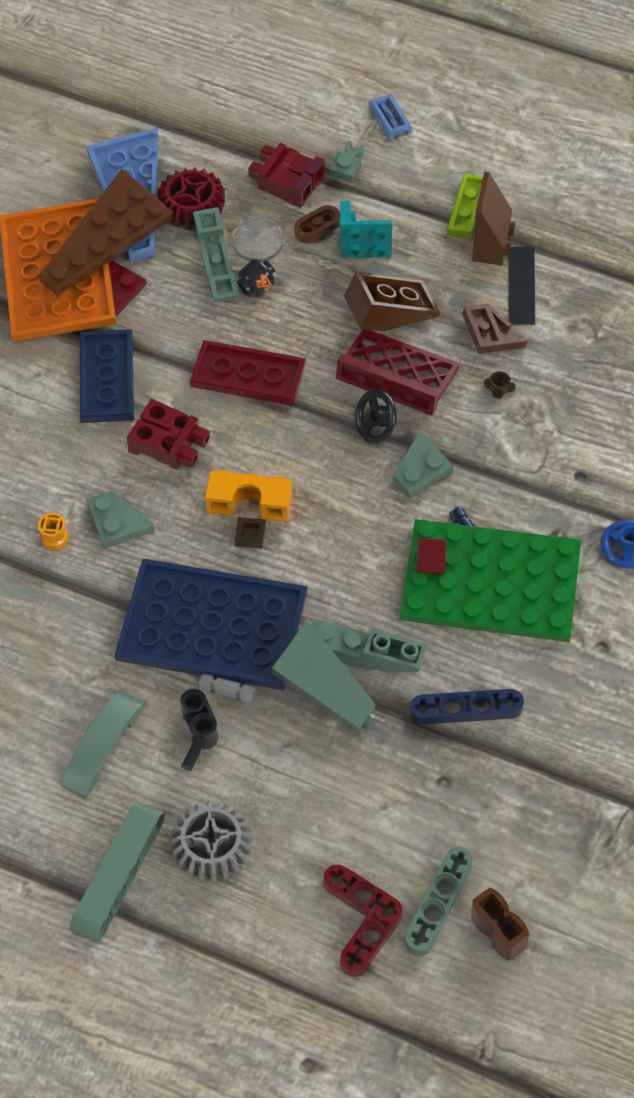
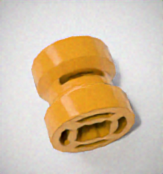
(53, 531)

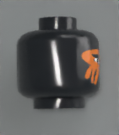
(256, 278)

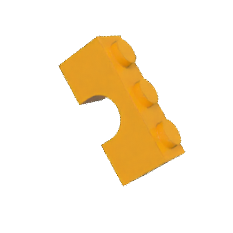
(229, 488)

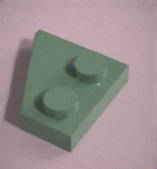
(421, 467)
(117, 519)

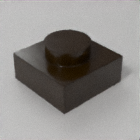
(250, 532)

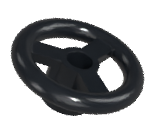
(378, 416)

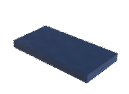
(106, 376)

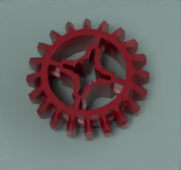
(191, 192)

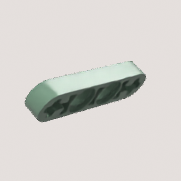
(440, 901)

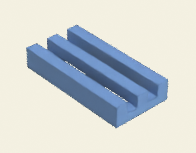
(397, 130)

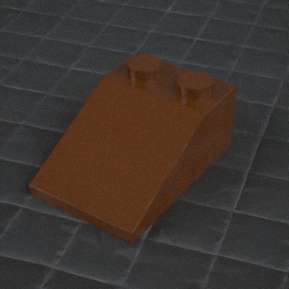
(492, 224)
(388, 301)

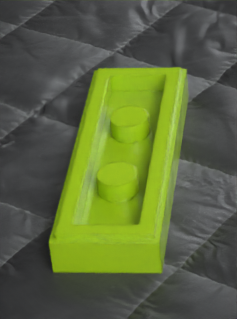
(463, 214)

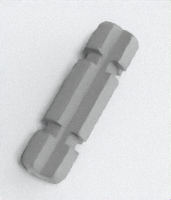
(227, 688)

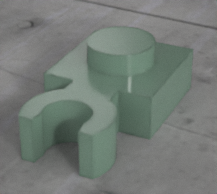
(347, 164)

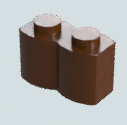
(506, 929)

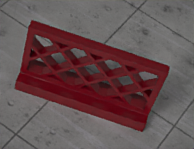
(401, 389)

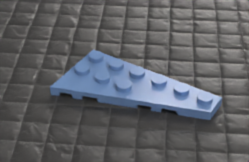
(139, 158)

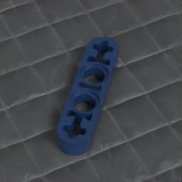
(465, 701)

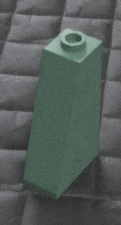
(321, 677)

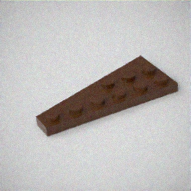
(112, 226)

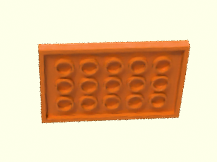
(28, 246)

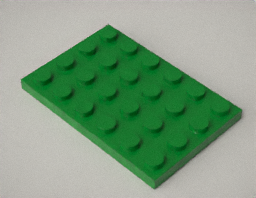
(494, 582)

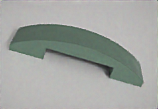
(215, 255)
(99, 742)

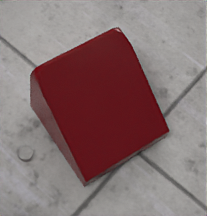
(431, 556)

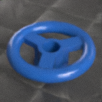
(623, 537)

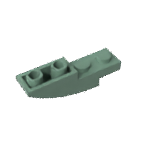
(373, 650)

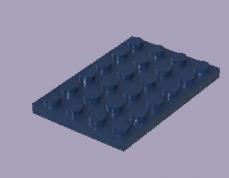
(210, 622)

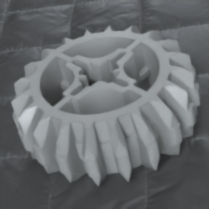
(237, 839)

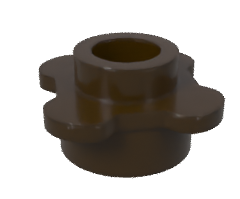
(499, 378)

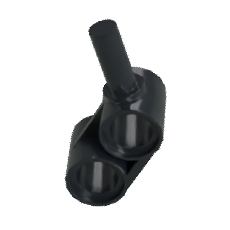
(197, 720)

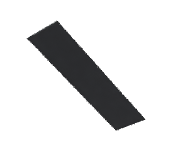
(522, 285)

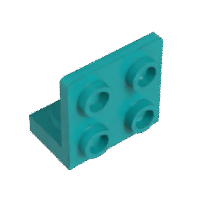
(363, 237)

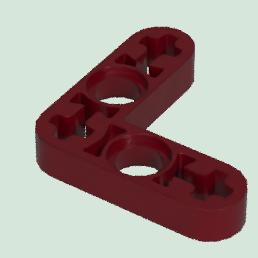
(374, 918)

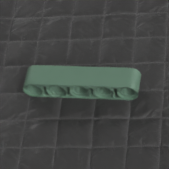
(117, 871)

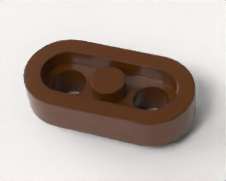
(314, 224)

